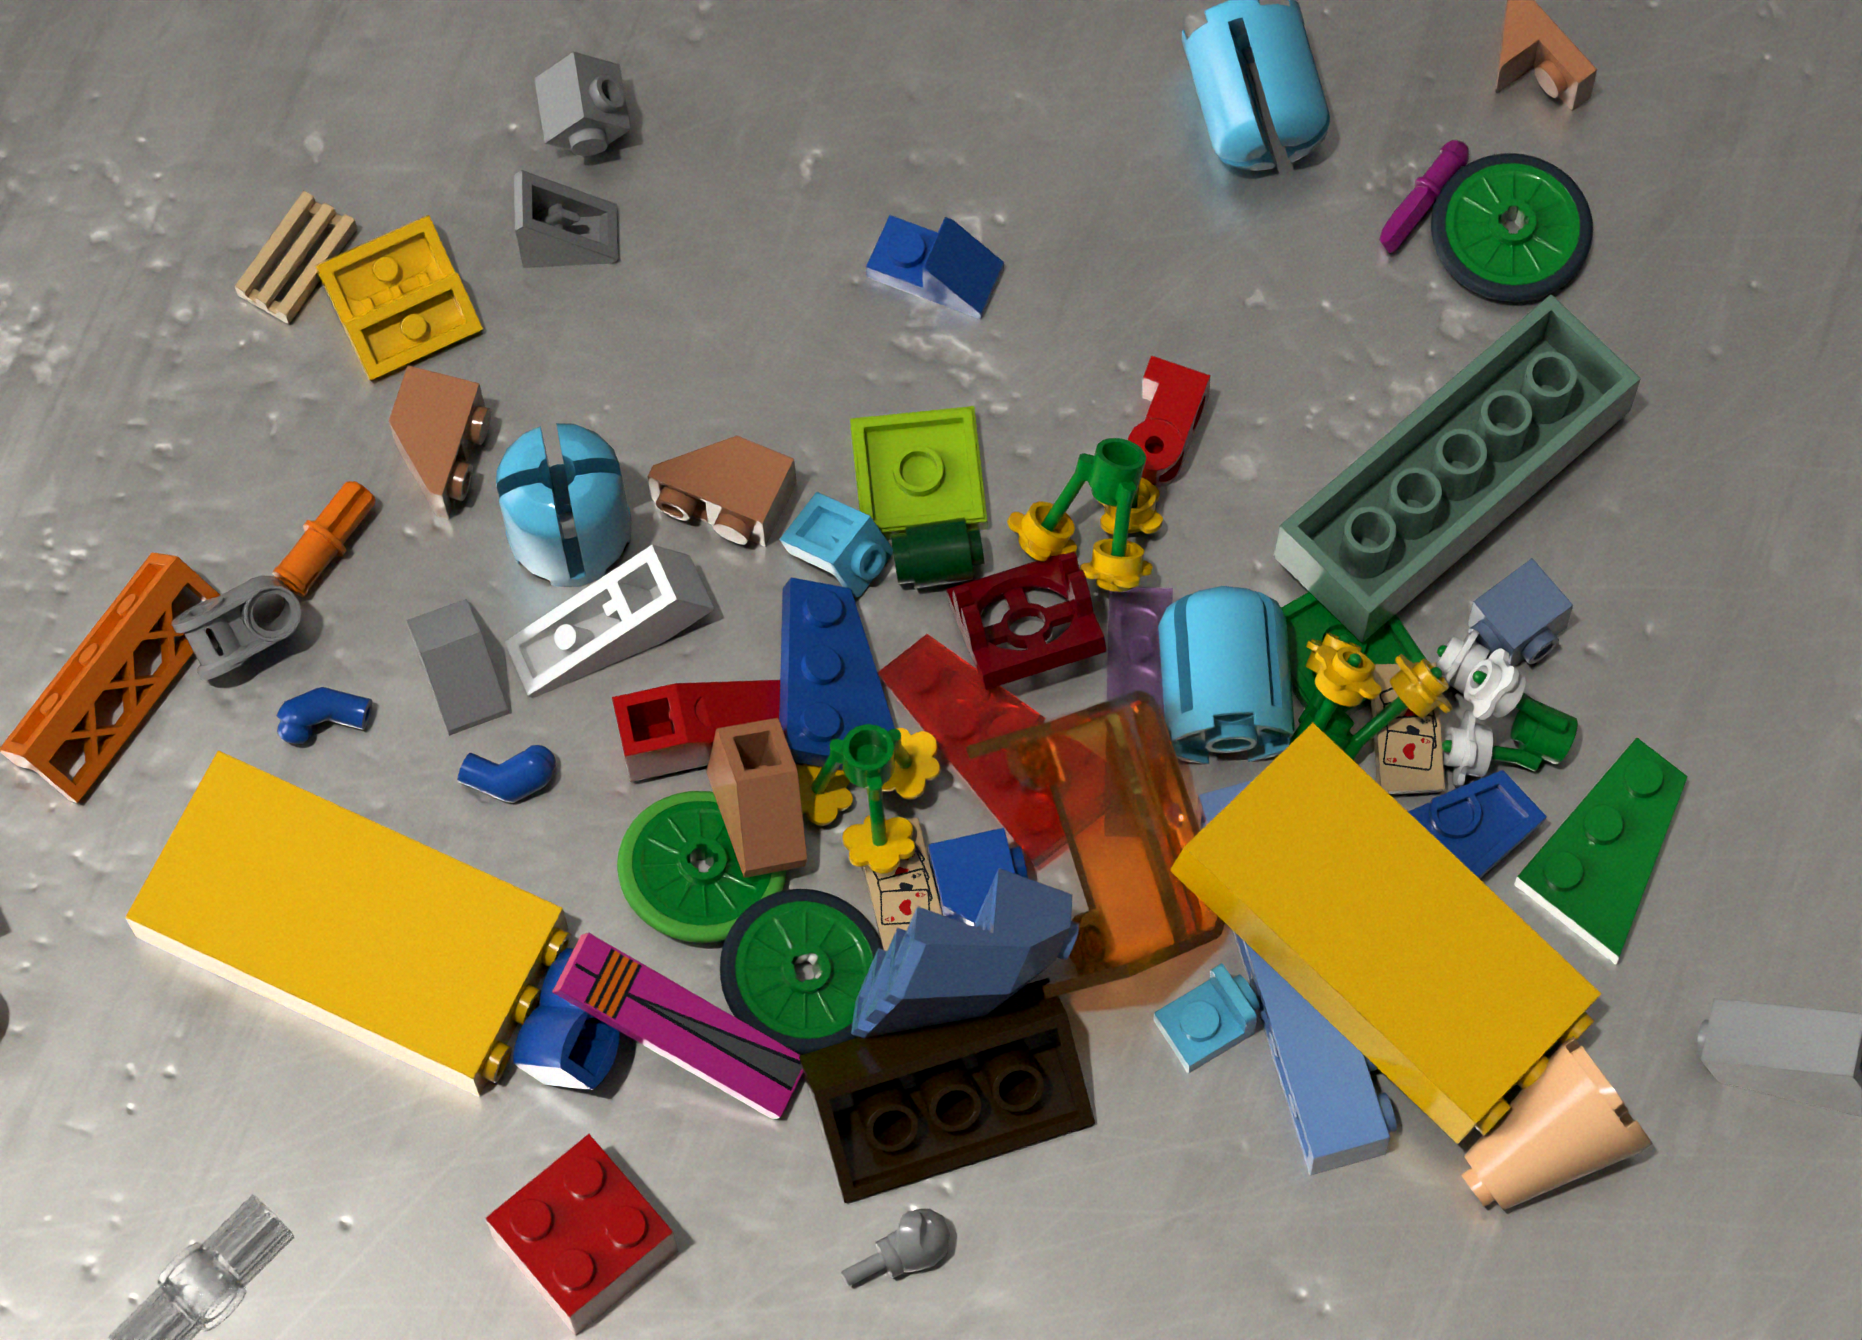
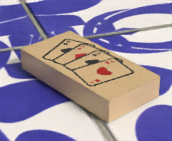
(1409, 746)
(902, 890)

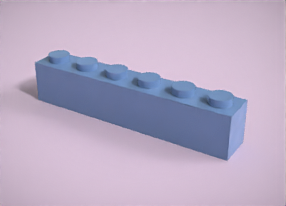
(1318, 1067)

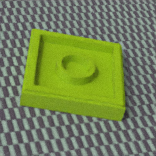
(919, 468)

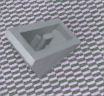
(562, 224)
(458, 666)

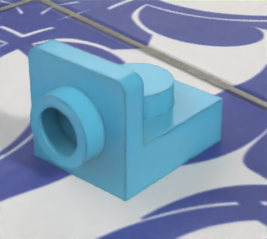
(838, 542)
(1209, 1018)

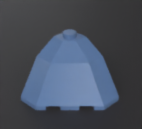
(962, 971)

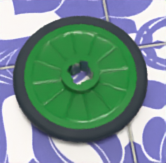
(1483, 253)
(761, 958)

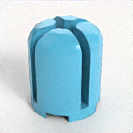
(1219, 60)
(536, 495)
(1226, 674)

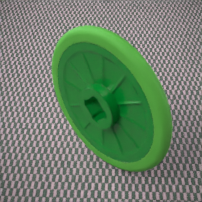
(666, 887)

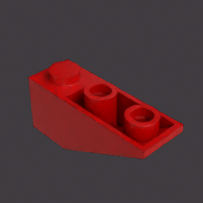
(677, 723)

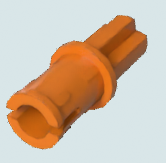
(324, 538)

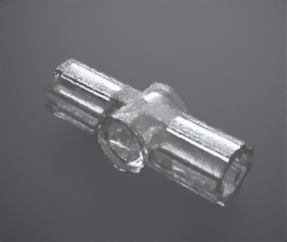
(209, 1278)

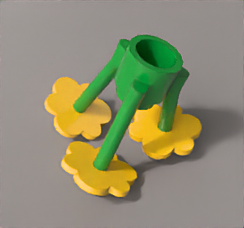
(877, 763)

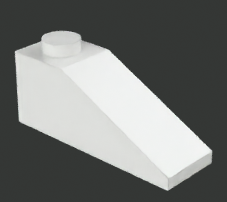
(611, 620)

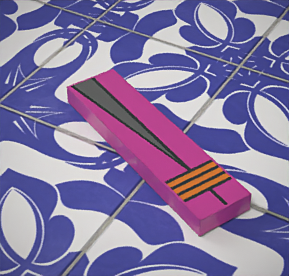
(679, 1025)

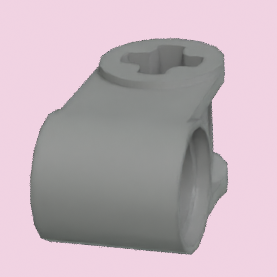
(234, 626)

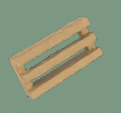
(256, 273)

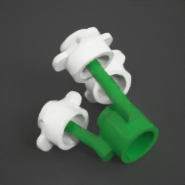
(1496, 690)

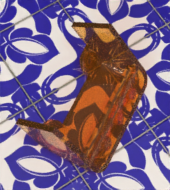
(1124, 828)

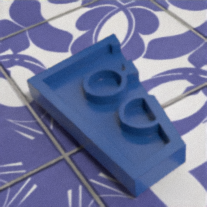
(825, 671)
(1481, 820)

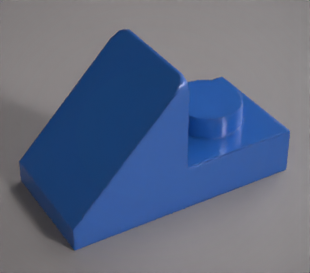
(936, 266)

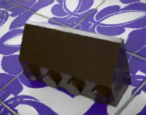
(947, 1093)

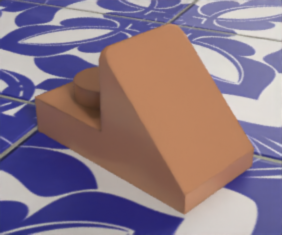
(1536, 42)

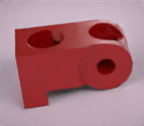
(1172, 418)

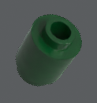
(937, 553)

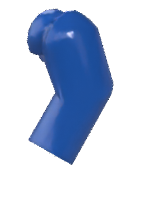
(318, 705)
(512, 778)

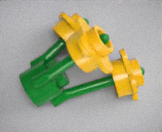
(1128, 508)
(1347, 678)

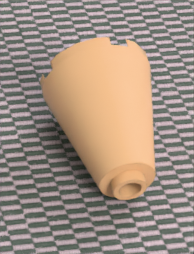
(1554, 1133)

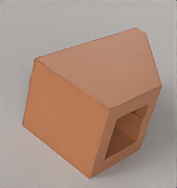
(435, 431)
(728, 485)
(758, 796)

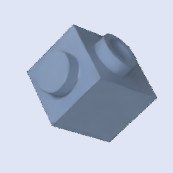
(1521, 615)

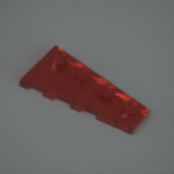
(953, 706)

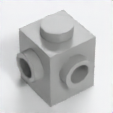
(582, 104)

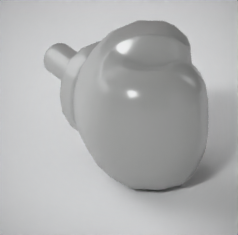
(915, 1245)

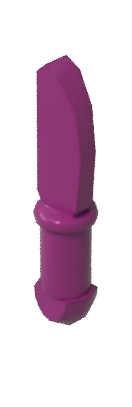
(1428, 187)

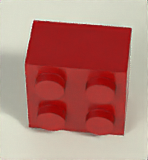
(582, 1234)

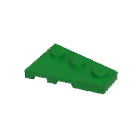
(1606, 849)

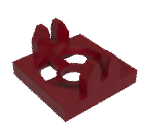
(1002, 665)

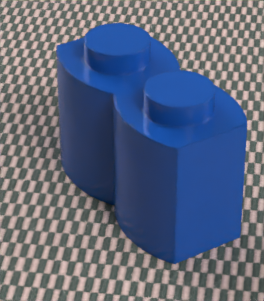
(564, 1042)

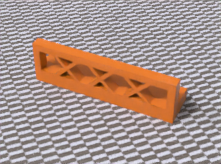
(94, 665)

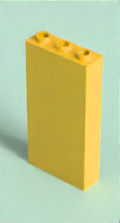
(350, 923)
(1387, 934)

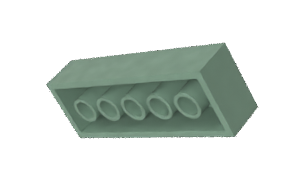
(1456, 468)

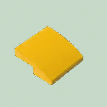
(398, 297)

